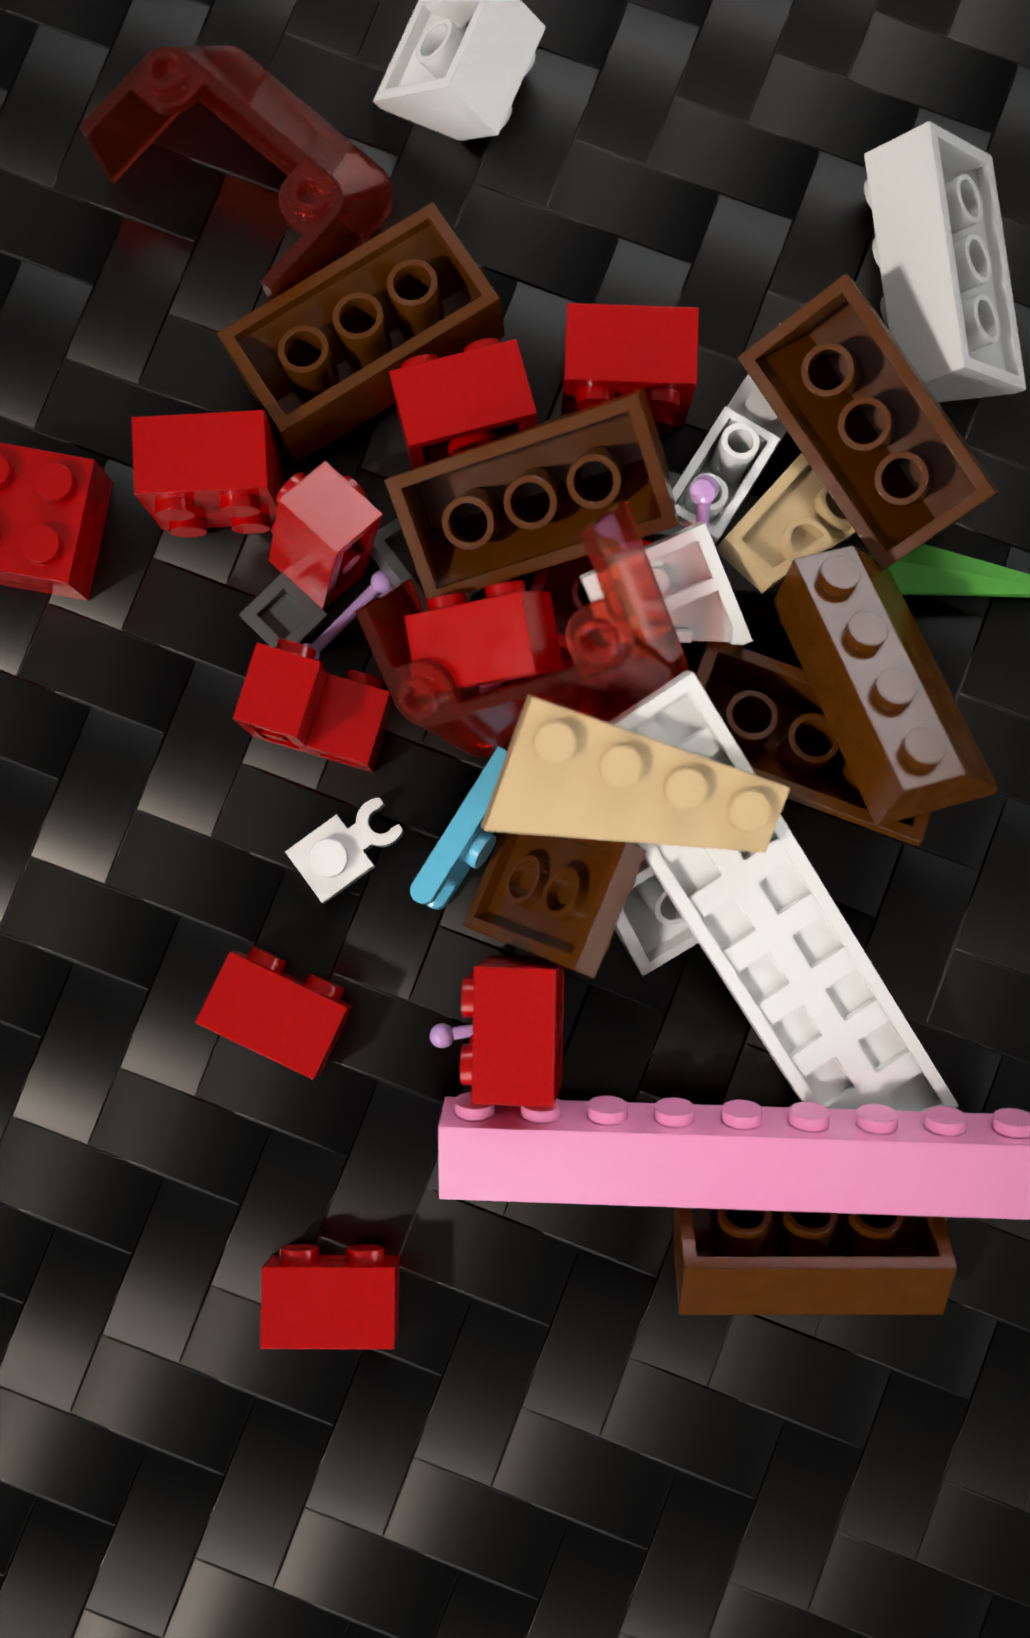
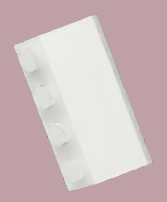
(944, 263)

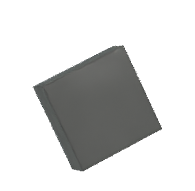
(284, 613)

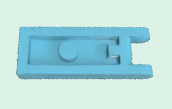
(462, 843)

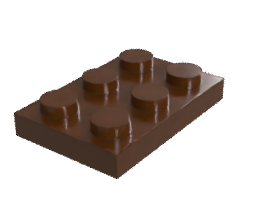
(555, 896)

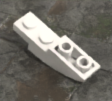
(733, 455)

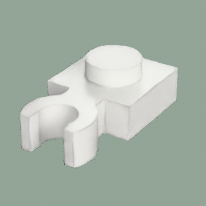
(336, 855)

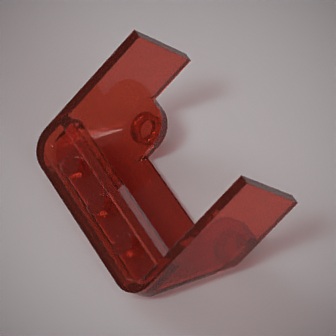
(332, 187)
(617, 643)

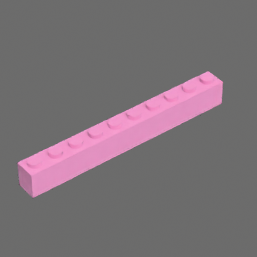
(739, 1157)

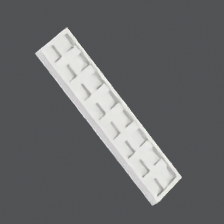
(784, 942)

